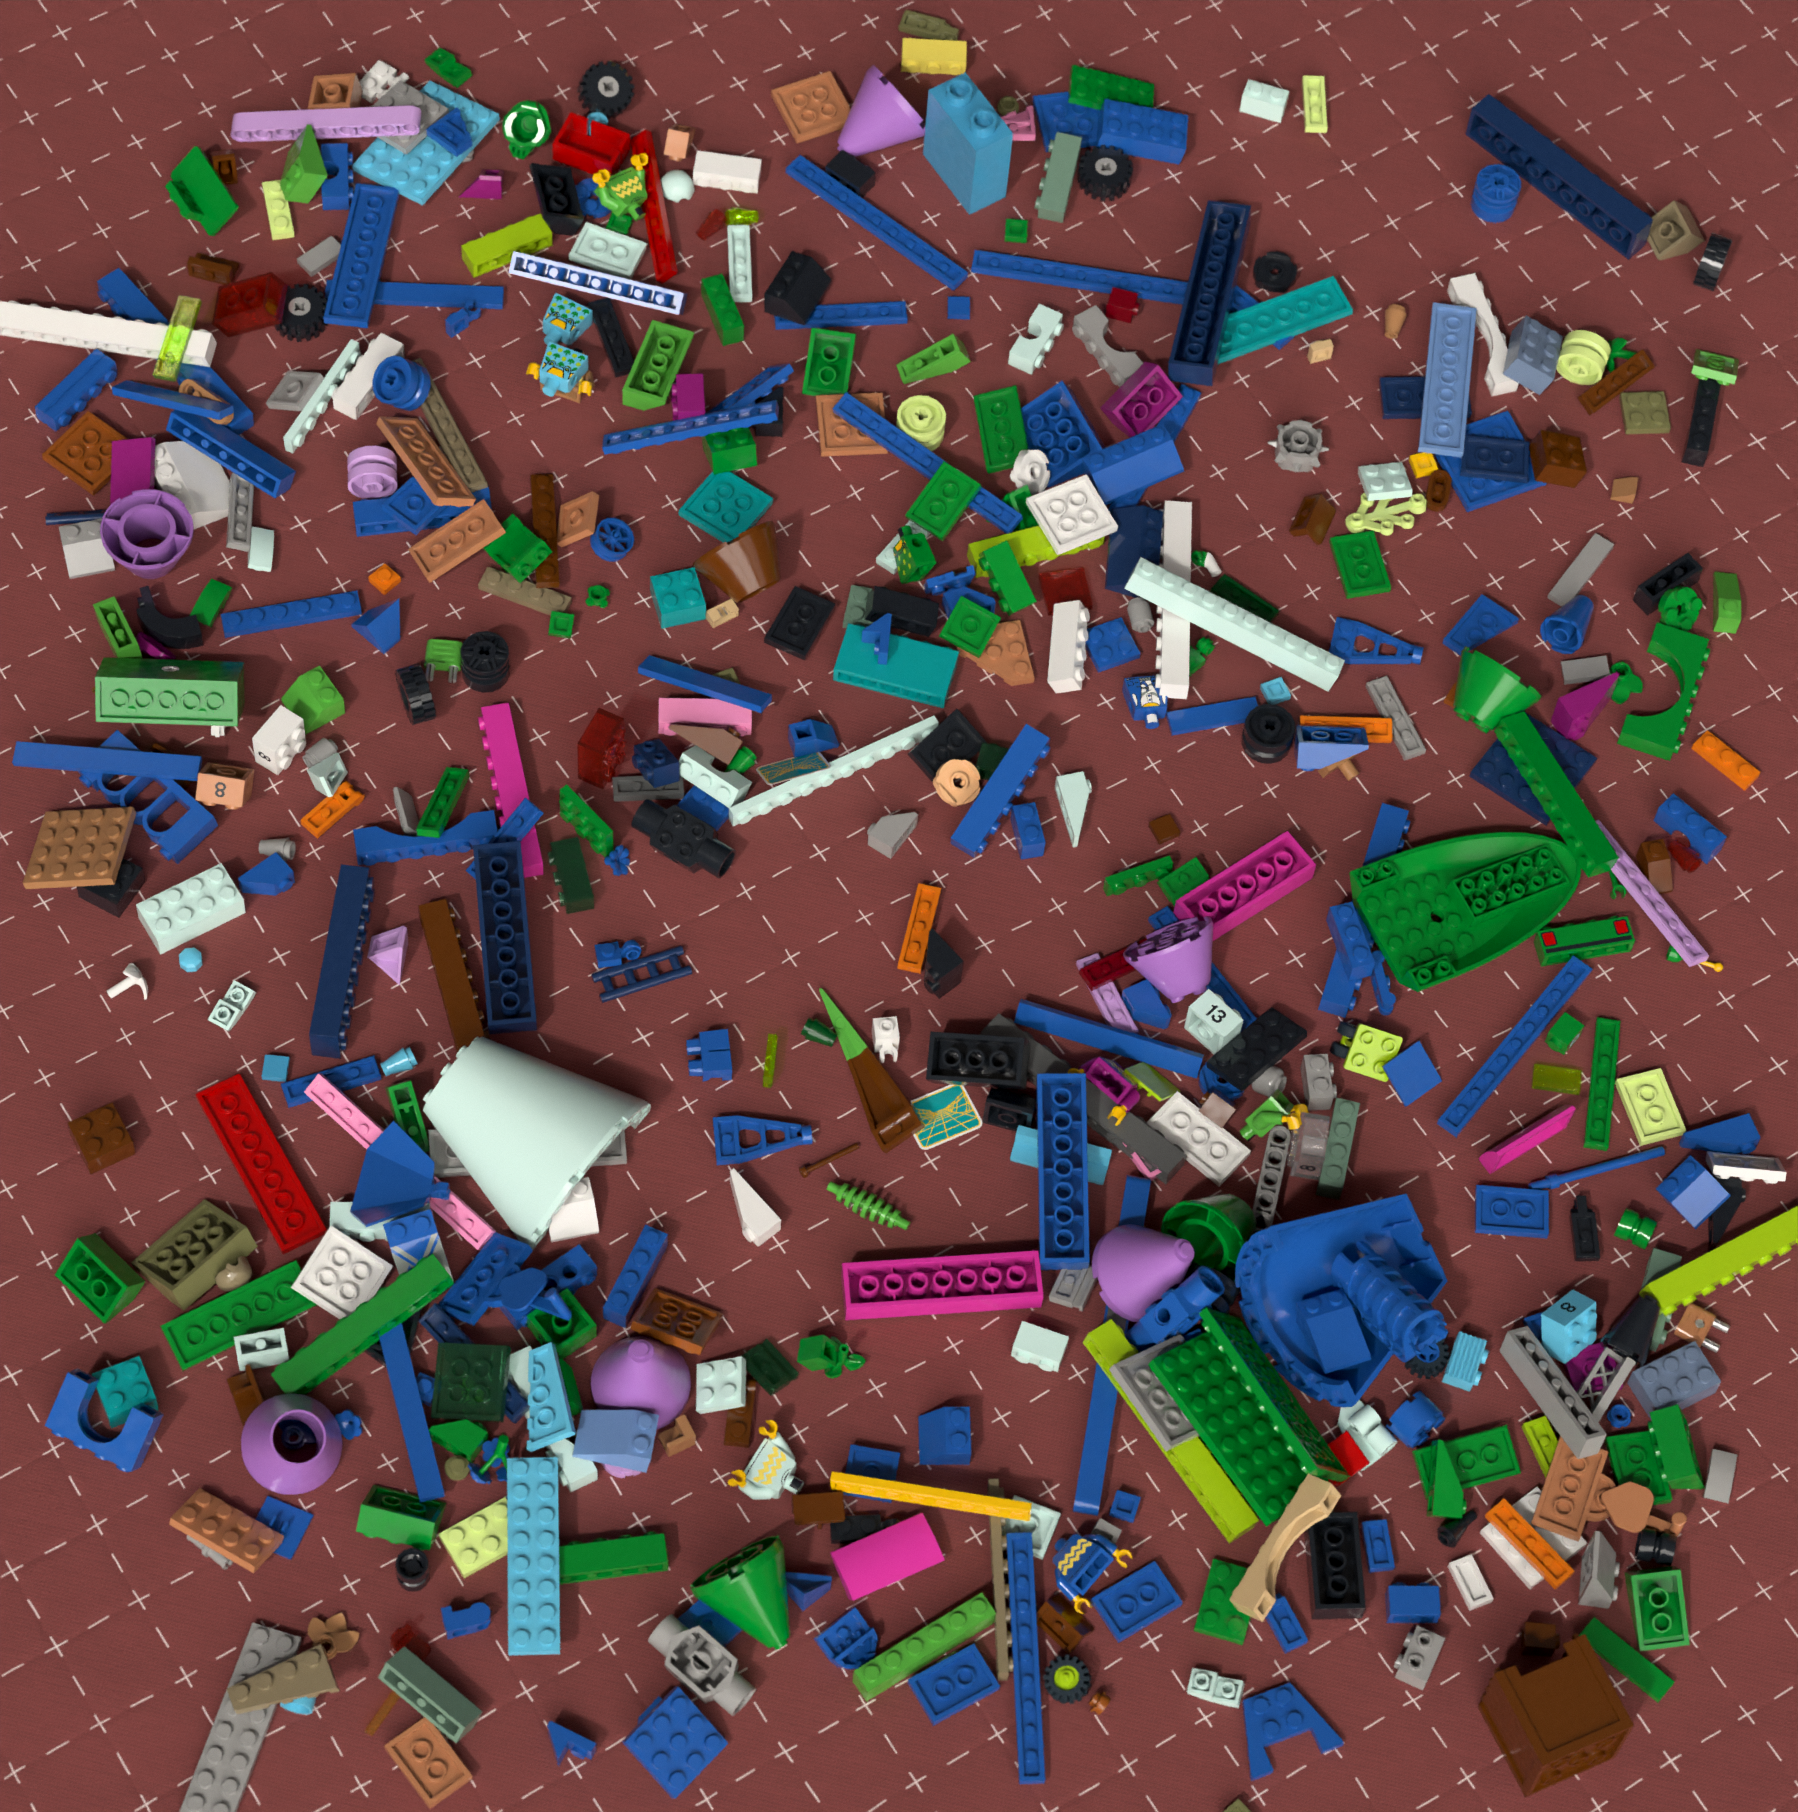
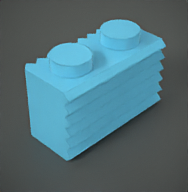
(1464, 1361)

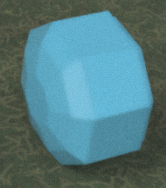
(190, 959)

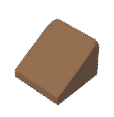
(1624, 489)

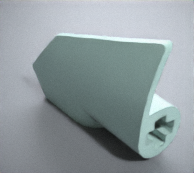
(1367, 1431)

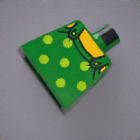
(912, 556)

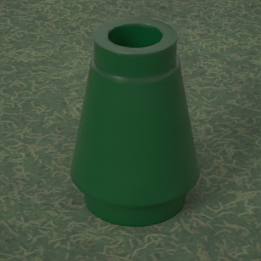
(818, 1032)

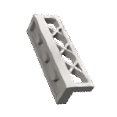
(1611, 1385)

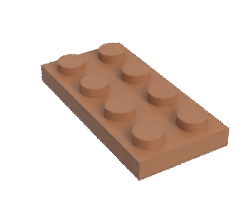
(456, 540)
(226, 1530)

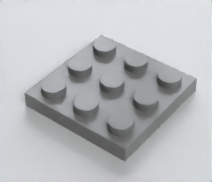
(405, 95)

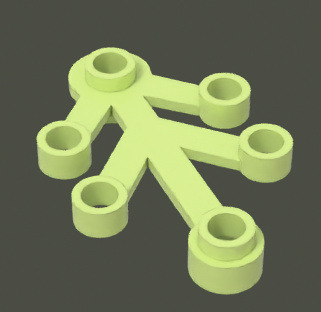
(1360, 520)

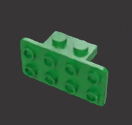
(201, 192)

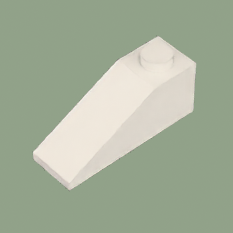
(755, 1216)

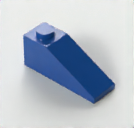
(1728, 1136)

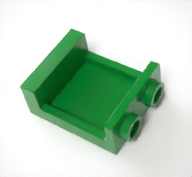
(518, 549)

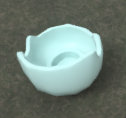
(677, 185)

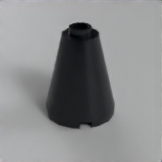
(1634, 1330)

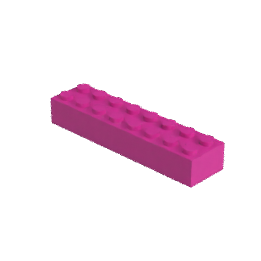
(941, 1285)

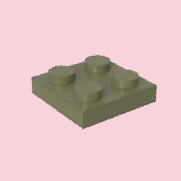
(1644, 412)

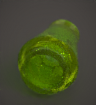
(741, 216)

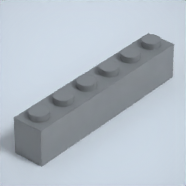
(1552, 1392)

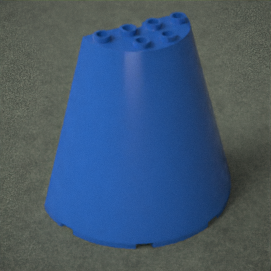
(1295, 1264)

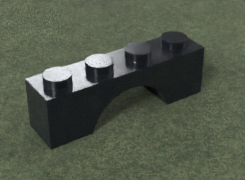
(1702, 422)

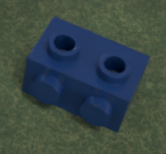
(656, 763)

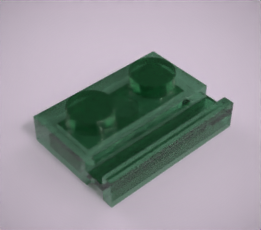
(769, 1367)

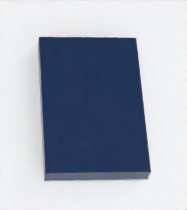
(1495, 459)

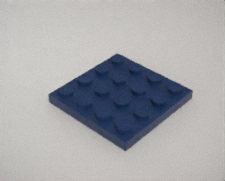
(1503, 777)

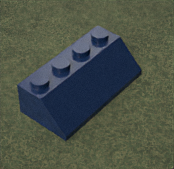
(1136, 537)

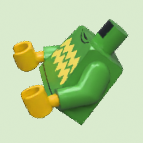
(625, 190)
(1272, 1112)

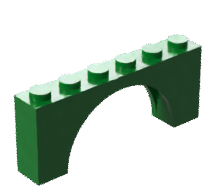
(1684, 655)

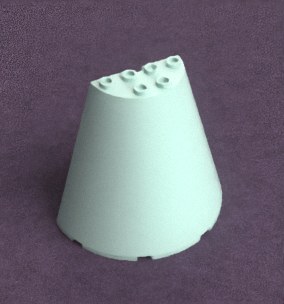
(526, 1128)

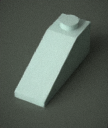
(1073, 795)

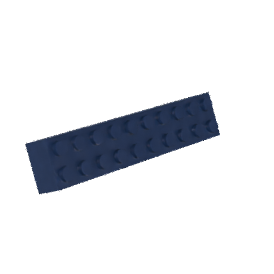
(1559, 176)
(1209, 293)

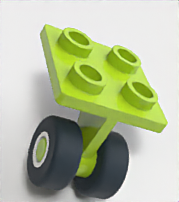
(1366, 1049)

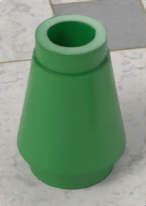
(742, 761)

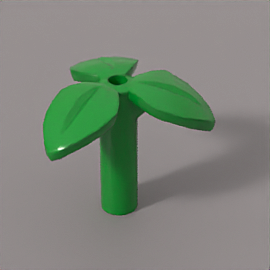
(1616, 351)
(851, 1362)

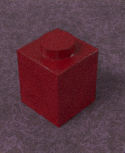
(1122, 305)

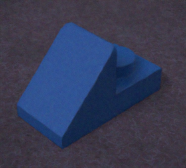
(879, 634)
(564, 1739)

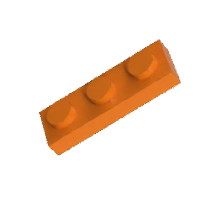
(1726, 760)

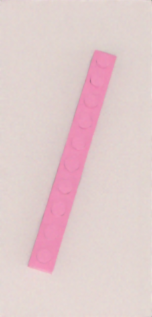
(366, 1131)

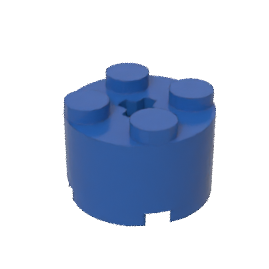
(1415, 1420)

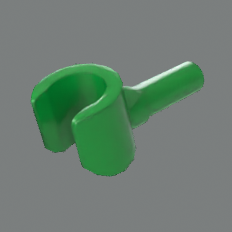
(1616, 887)

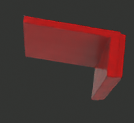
(1348, 1454)

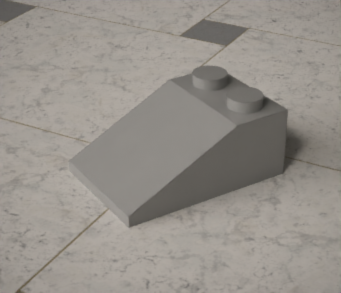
(1598, 1573)

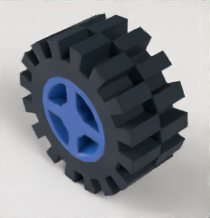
(1433, 1363)

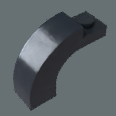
(169, 632)

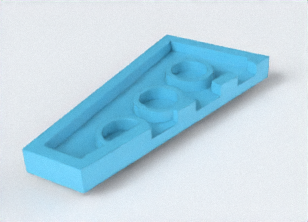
(548, 1400)

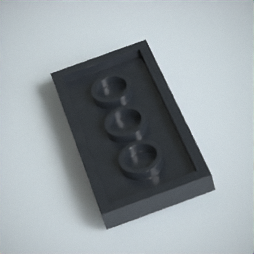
(1256, 1049)

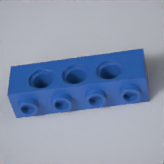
(575, 1262)

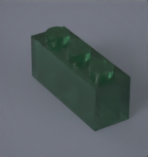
(571, 875)

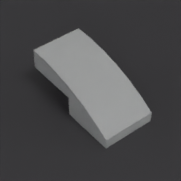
(1720, 1476)

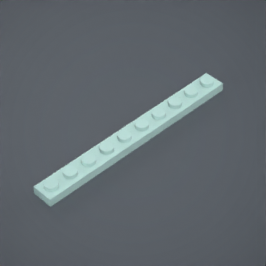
(839, 768)

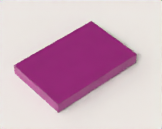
(132, 466)

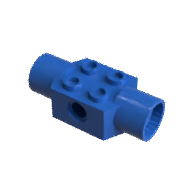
(1177, 1310)

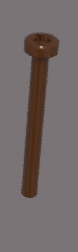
(804, 1171)

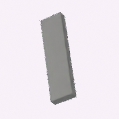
(239, 514)
(1581, 570)
(1390, 706)

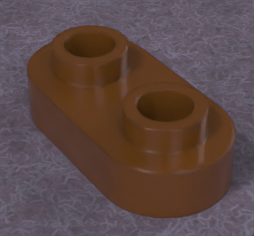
(1438, 492)

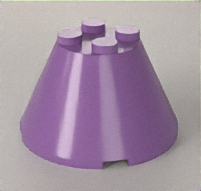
(1176, 957)

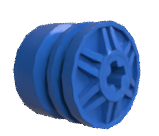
(1495, 193)

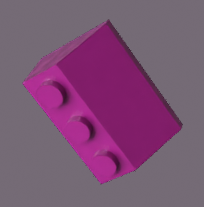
(1141, 400)

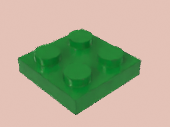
(969, 626)

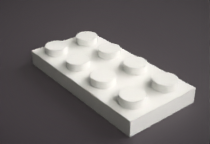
(1204, 1142)

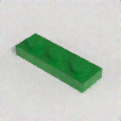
(1137, 876)

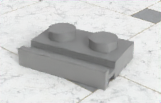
(1073, 1288)

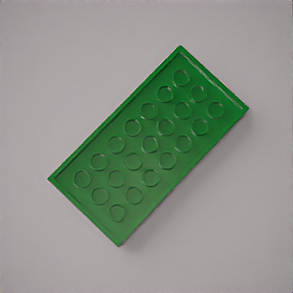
(1273, 1395)
(1231, 1424)

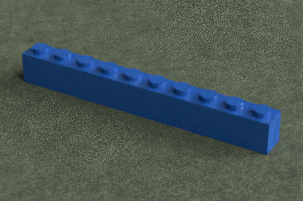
(133, 305)
(1384, 842)

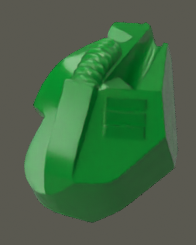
(526, 127)

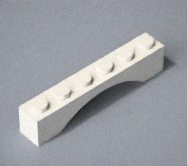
(1468, 292)

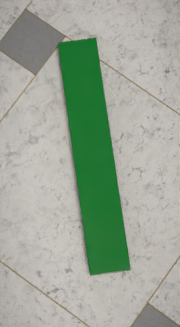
(1601, 1084)

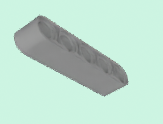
(1273, 1173)

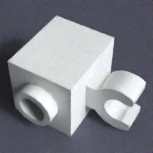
(885, 1037)

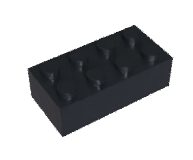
(978, 1060)
(1335, 1567)

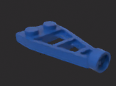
(1344, 638)
(727, 1138)

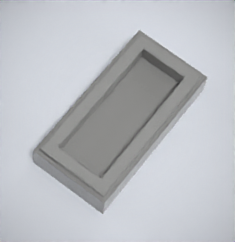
(320, 256)
(1584, 670)

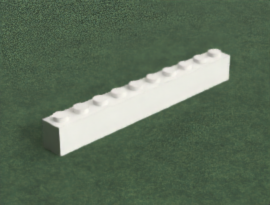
(98, 332)
(1173, 629)

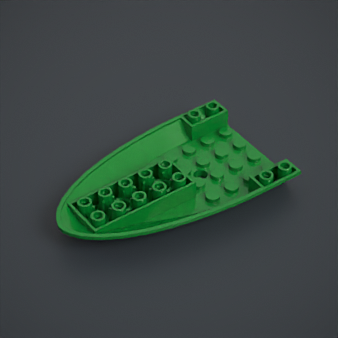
(1483, 888)

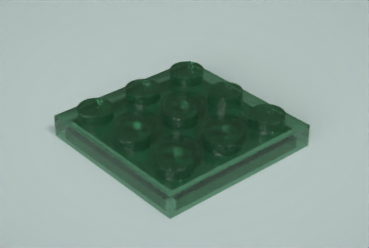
(471, 1382)

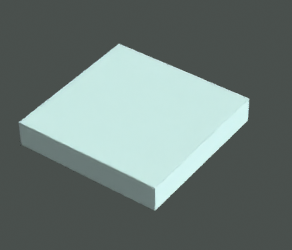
(1041, 1524)

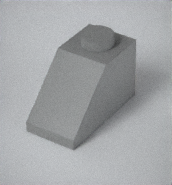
(891, 832)

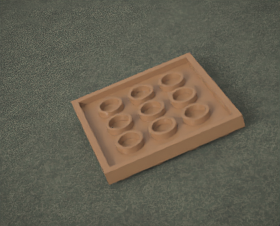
(79, 848)

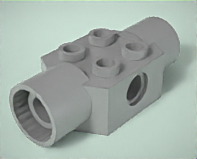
(702, 1664)

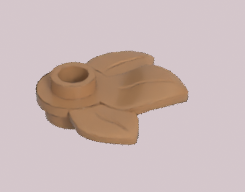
(332, 1633)

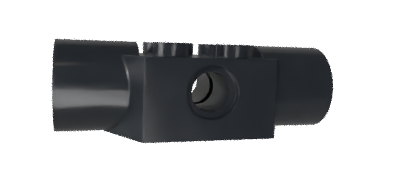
(683, 838)

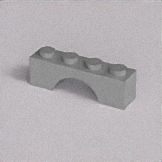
(1091, 328)

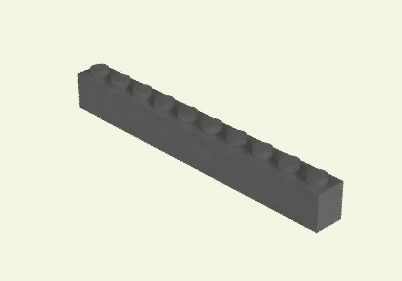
(1132, 1131)

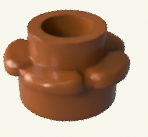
(1099, 1702)

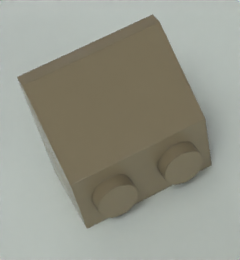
(1673, 232)

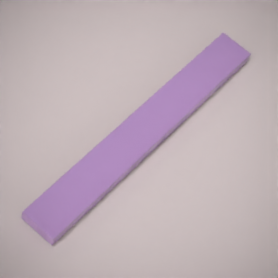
(1655, 905)

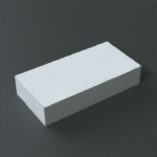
(1470, 1582)

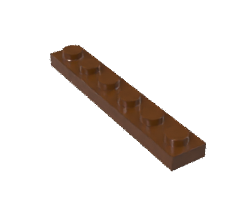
(545, 528)

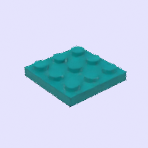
(725, 506)

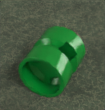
(1635, 1228)

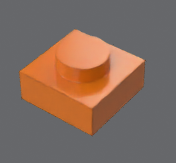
(384, 579)

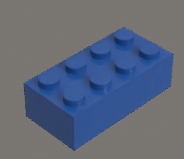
(1142, 131)

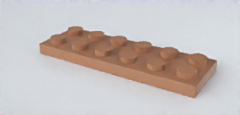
(426, 461)

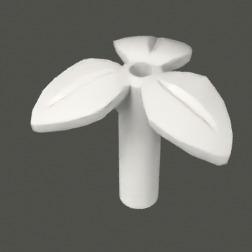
(134, 977)

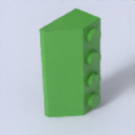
(656, 366)

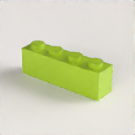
(497, 247)

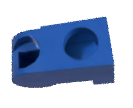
(465, 1621)

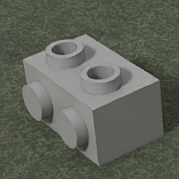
(1317, 1082)
(1419, 1657)

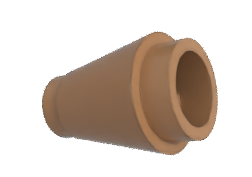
(1394, 320)

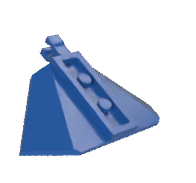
(395, 1179)

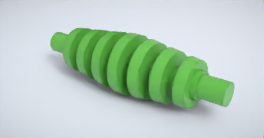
(868, 1205)

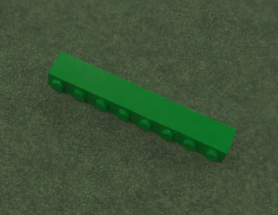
(1556, 794)
(360, 1329)

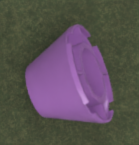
(142, 517)
(268, 1466)

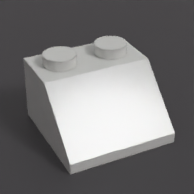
(577, 1214)

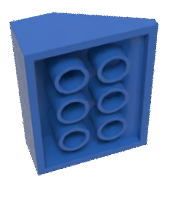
(1061, 431)

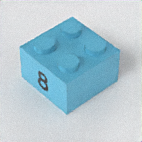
(1569, 1326)

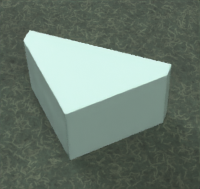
(328, 774)

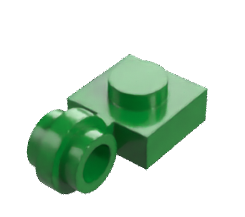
(1196, 660)

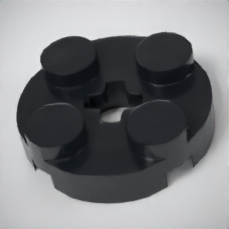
(1274, 283)

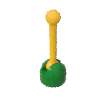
(1673, 956)

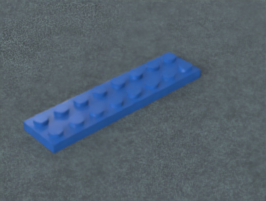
(361, 255)

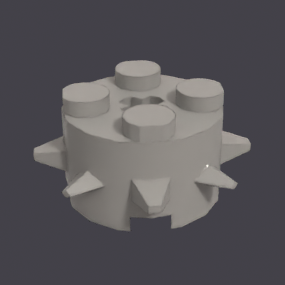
(1298, 446)

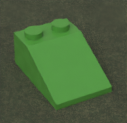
(303, 169)

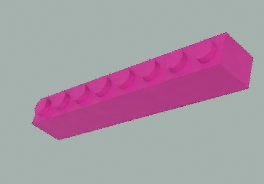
(508, 777)

